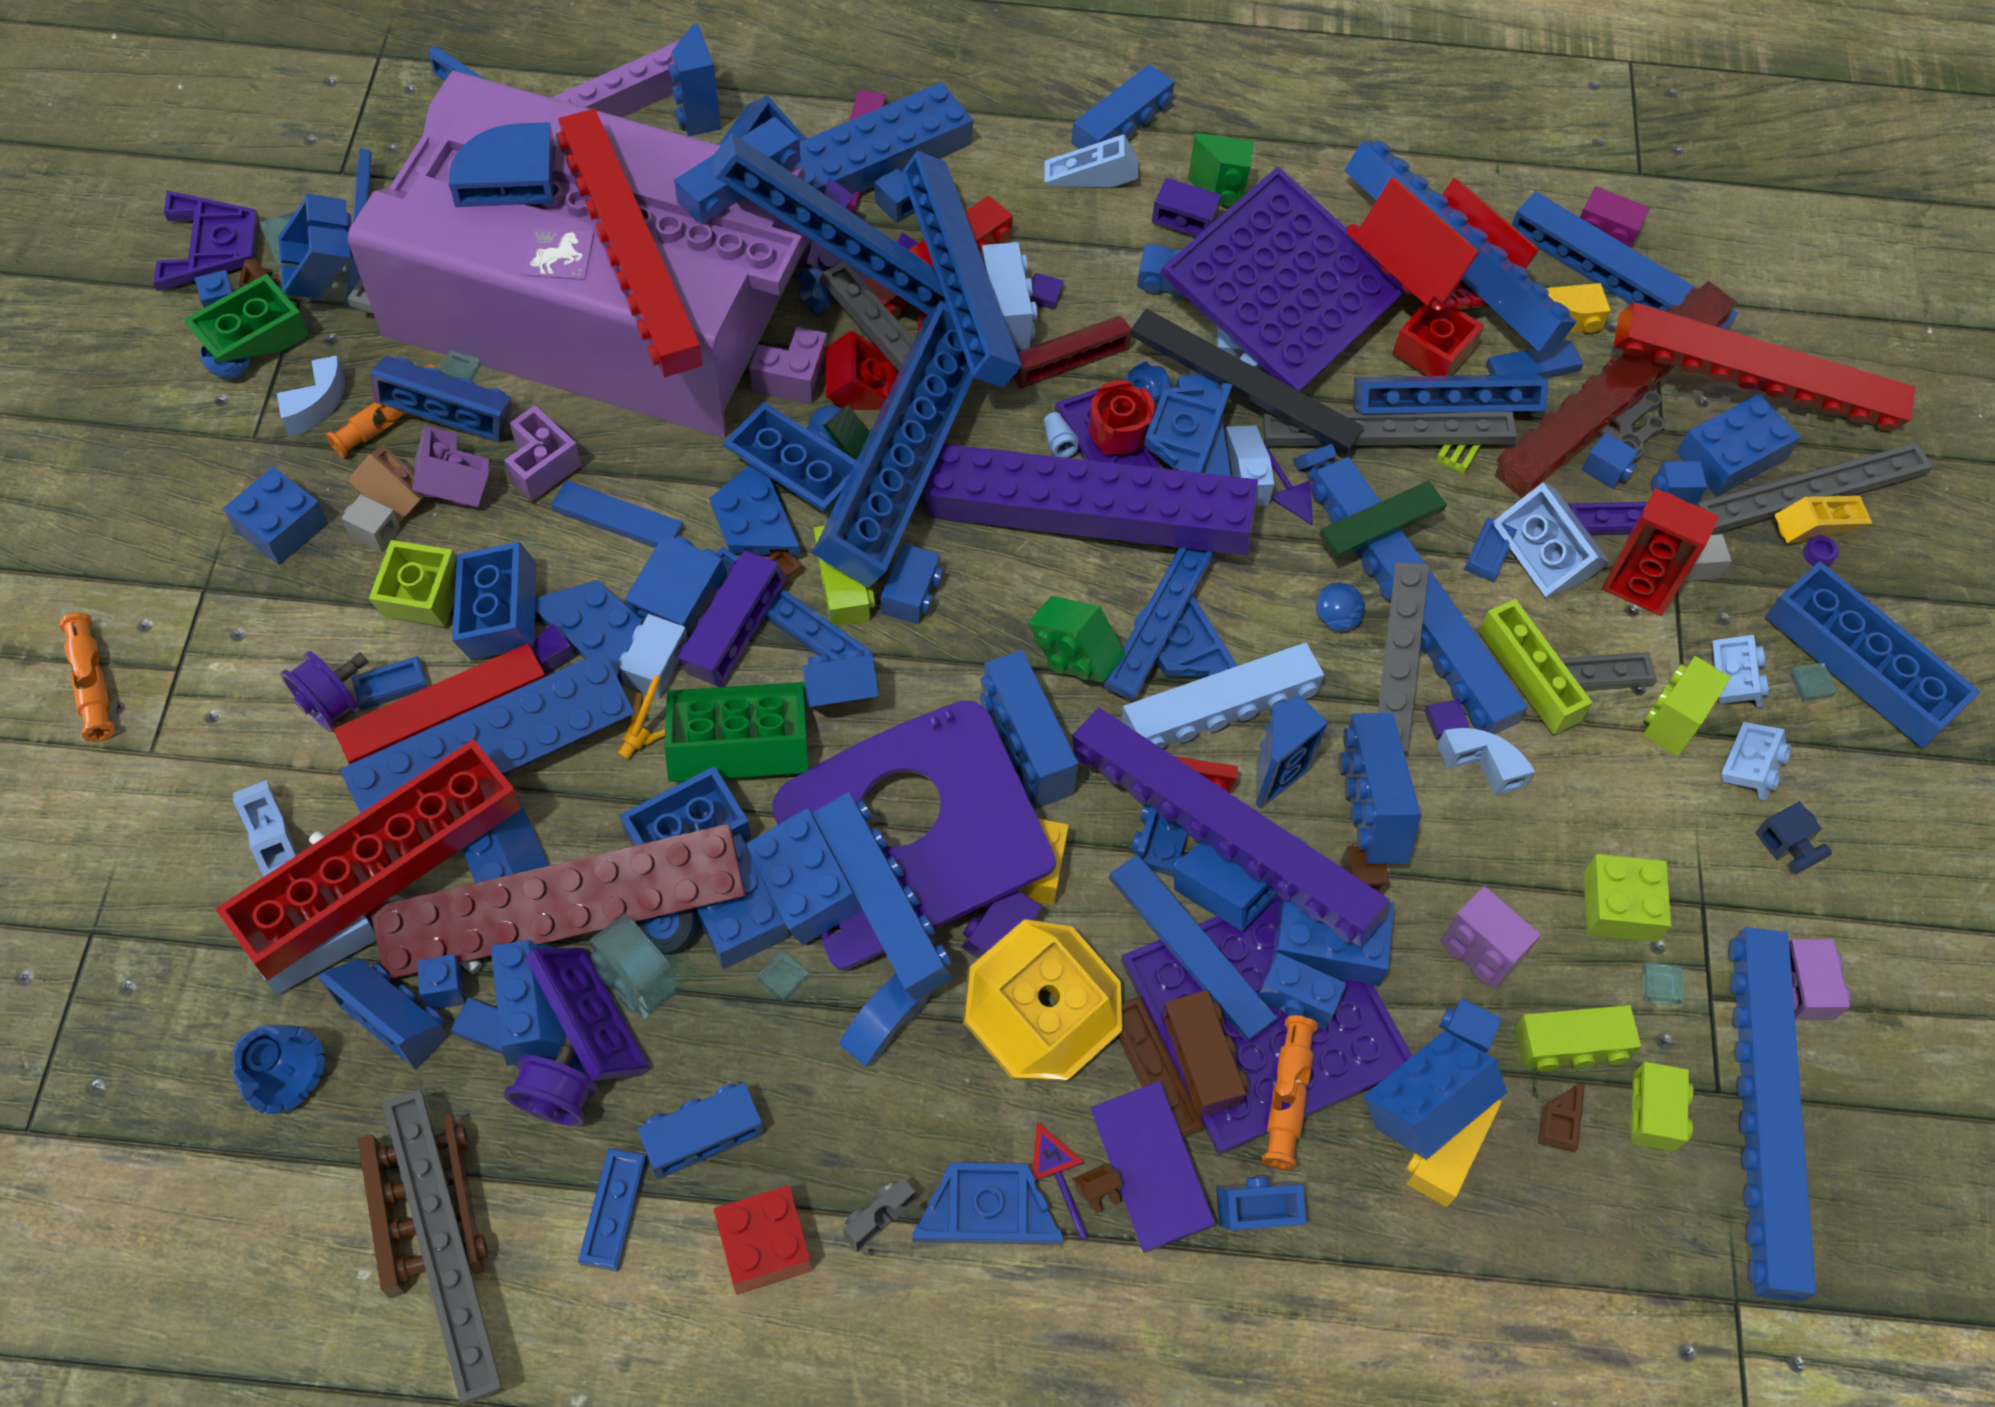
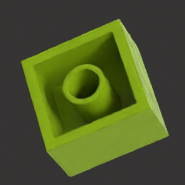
(416, 583)
(1684, 704)
(1627, 898)

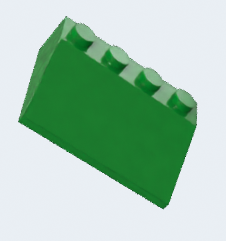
(736, 730)

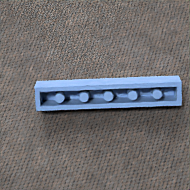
(1225, 697)

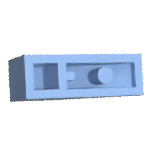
(1096, 165)
(1250, 459)

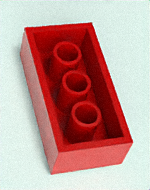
(1659, 552)

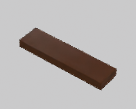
(1154, 1064)

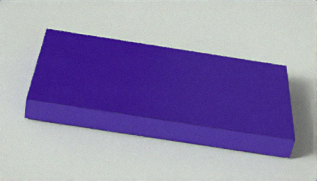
(1076, 414)
(587, 1013)
(1153, 1167)

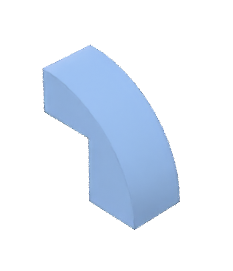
(312, 405)
(1500, 761)
(265, 826)

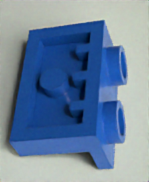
(1160, 842)

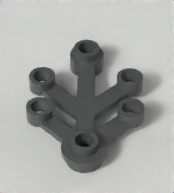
(1630, 416)

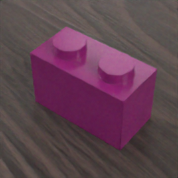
(1614, 215)

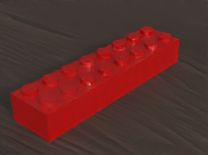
(369, 859)

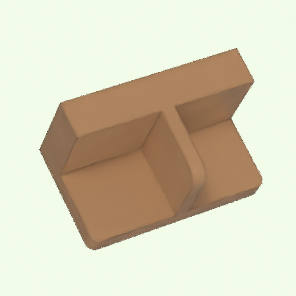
(387, 481)

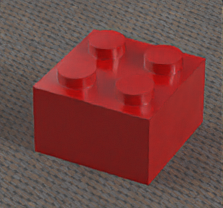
(1437, 340)
(762, 1240)

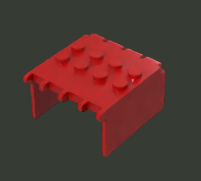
(1427, 251)

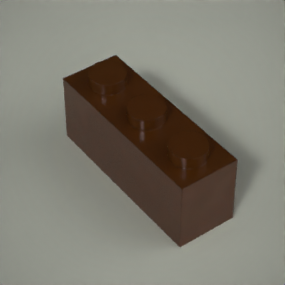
(1204, 1053)

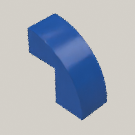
(879, 1020)

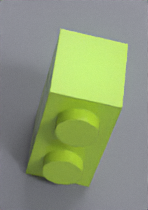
(1661, 1106)

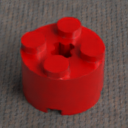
(1120, 417)

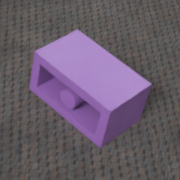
(1817, 980)

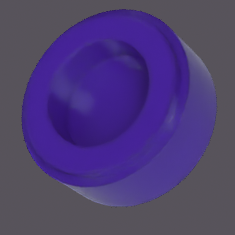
(1820, 549)

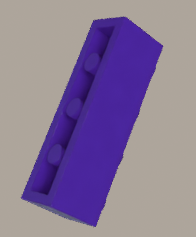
(732, 618)

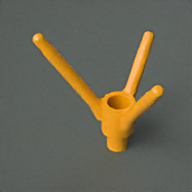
(636, 733)

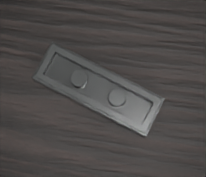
(1612, 671)

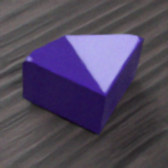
(552, 649)

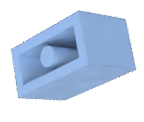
(652, 653)

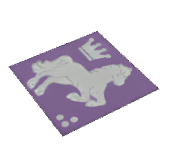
(558, 252)

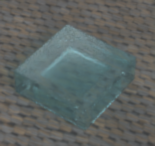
(460, 365)
(1813, 682)
(783, 976)
(1663, 983)

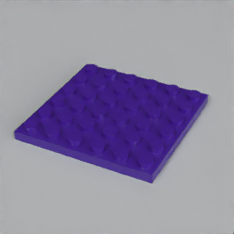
(1283, 280)
(1348, 1058)

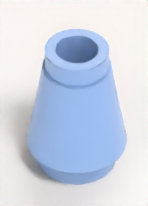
(1060, 437)

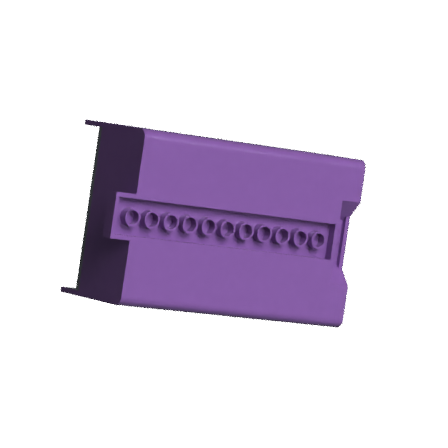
(458, 285)

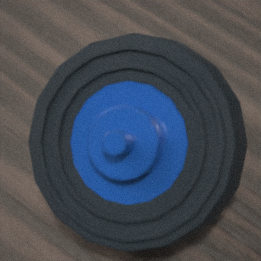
(671, 931)

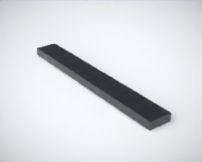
(1246, 380)

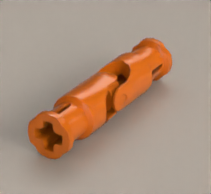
(362, 428)
(84, 657)
(1293, 1076)

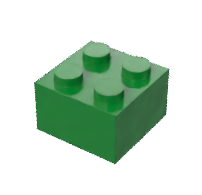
(1076, 638)

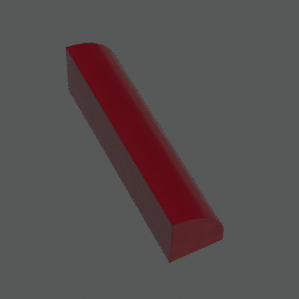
(1072, 351)

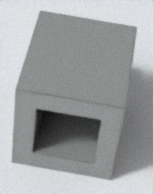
(370, 523)
(1712, 561)

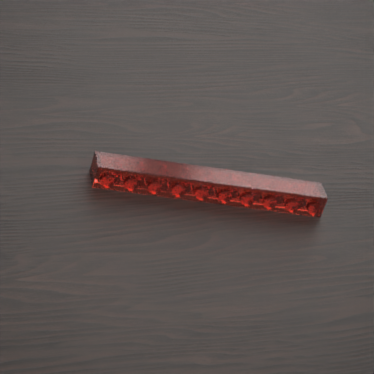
(1599, 402)

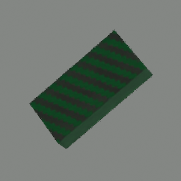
(847, 431)

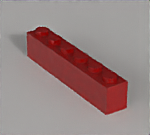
(989, 226)
(438, 703)

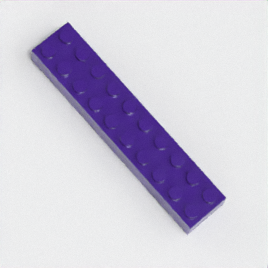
(1093, 499)

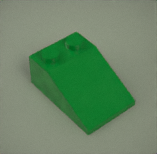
(249, 322)

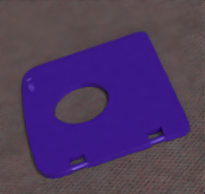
(985, 829)

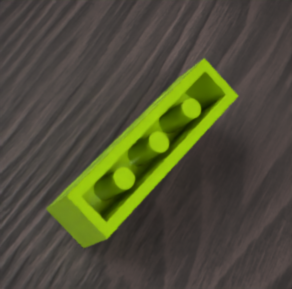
(1535, 666)

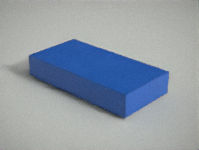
(1489, 551)
(389, 682)

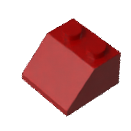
(857, 373)

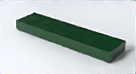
(1382, 519)

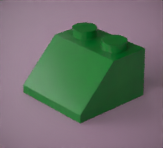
(1221, 166)

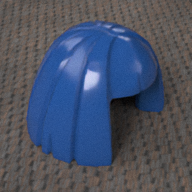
(277, 1066)

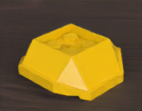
(1012, 1022)

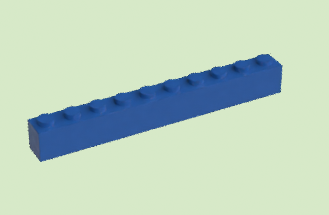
(827, 223)
(960, 270)
(1491, 275)
(1446, 634)
(1771, 1117)

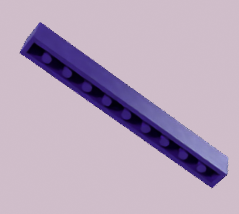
(1231, 828)

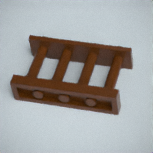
(389, 1231)

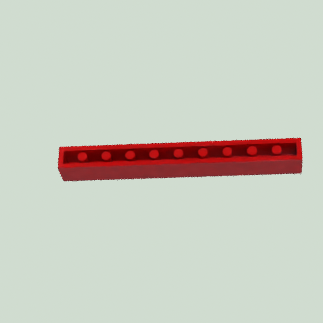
(629, 244)
(1763, 367)

